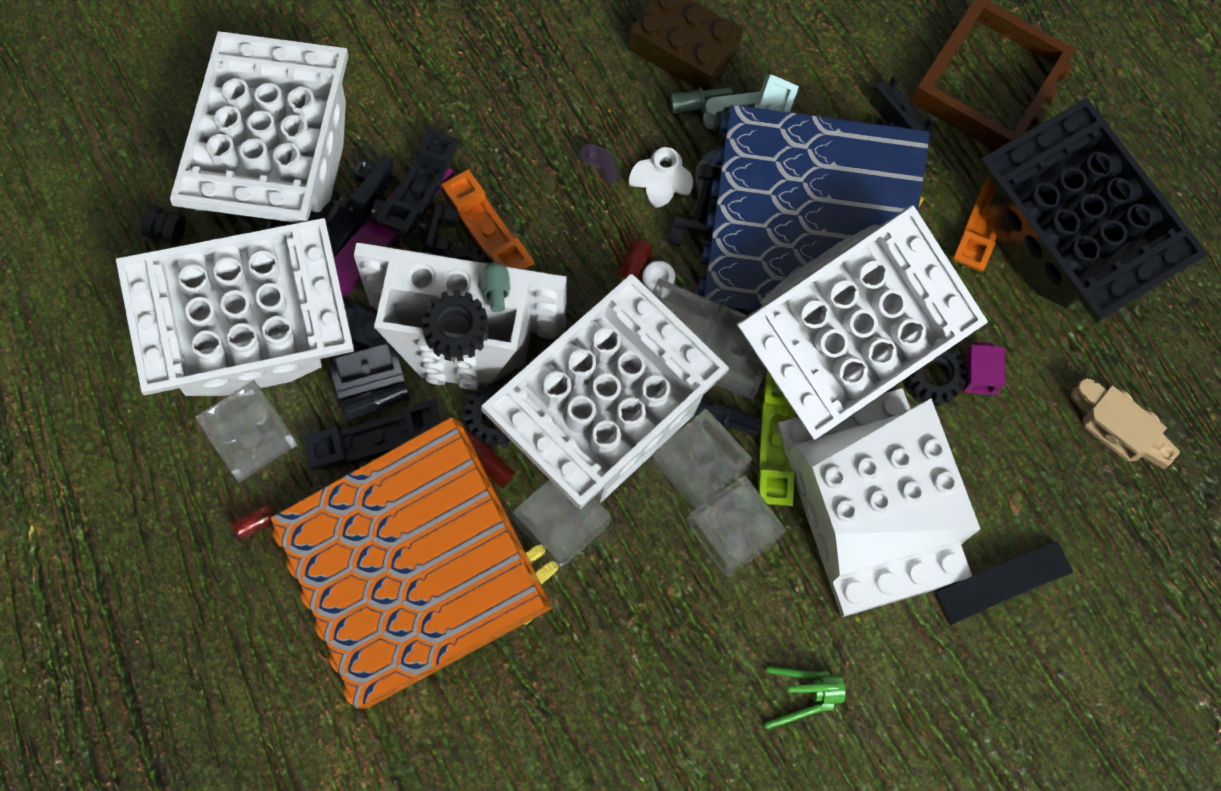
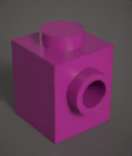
(985, 368)

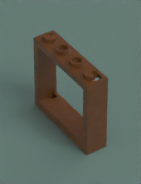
(1016, 30)

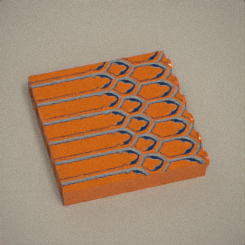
(409, 564)

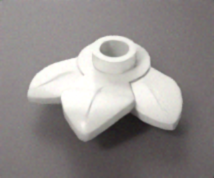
(661, 181)

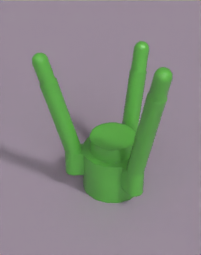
(824, 688)

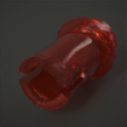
(636, 258)
(251, 522)

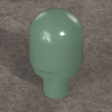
(495, 285)

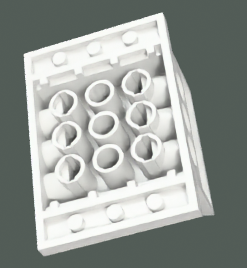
(265, 130)
(406, 281)
(235, 310)
(860, 320)
(606, 393)
(883, 502)

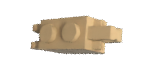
(1123, 424)

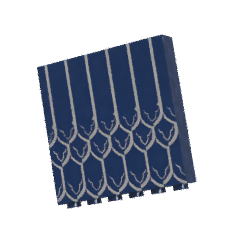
(797, 190)

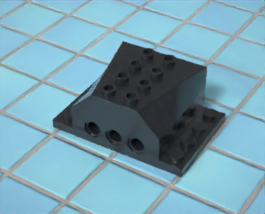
(1084, 215)

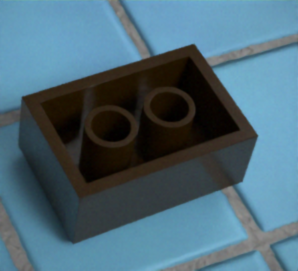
(685, 40)

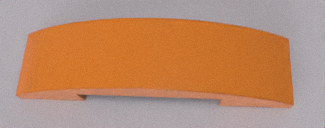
(484, 223)
(979, 233)

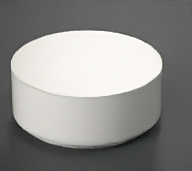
(657, 270)

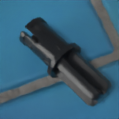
(375, 400)
(730, 417)

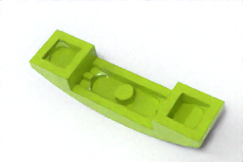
(774, 470)

